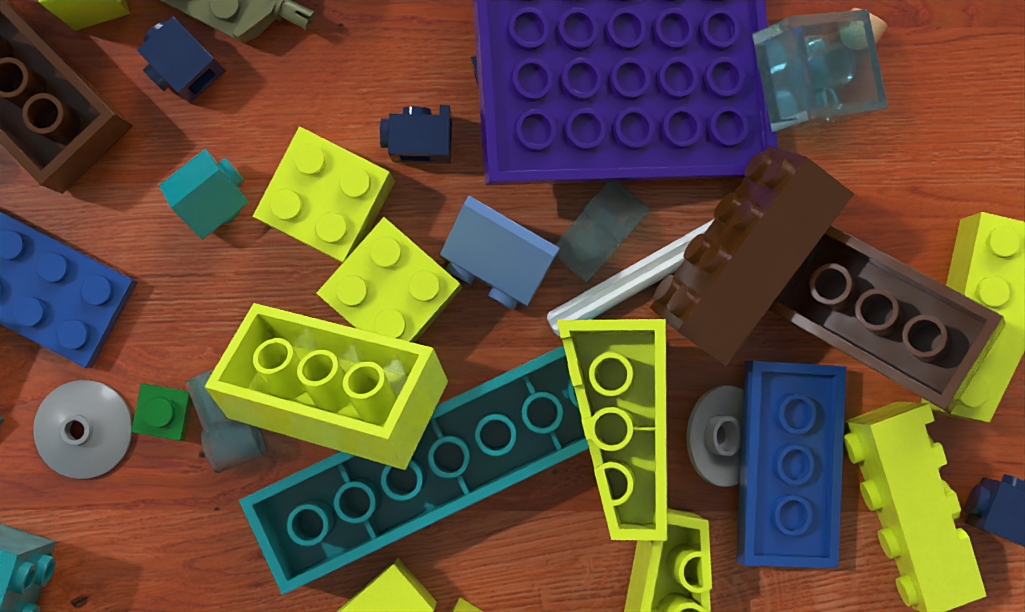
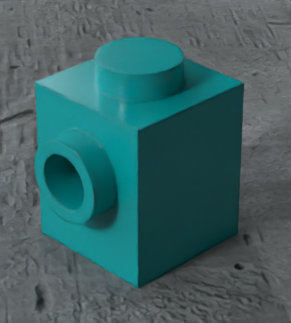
(205, 193)

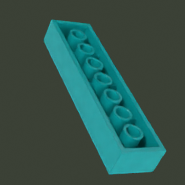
(465, 454)

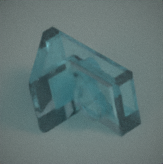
(600, 230)

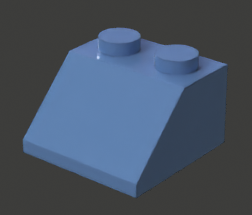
(497, 254)

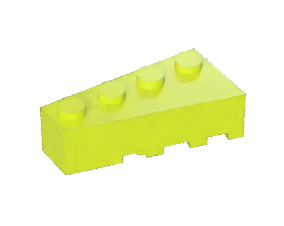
(991, 271)
(623, 410)
(914, 506)
(673, 572)

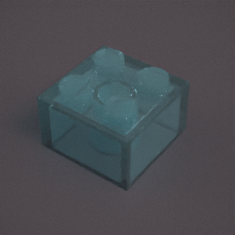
(819, 69)

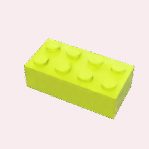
(329, 384)

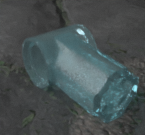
(223, 439)

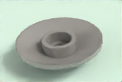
(105, 423)
(716, 435)

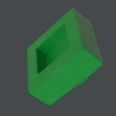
(162, 412)

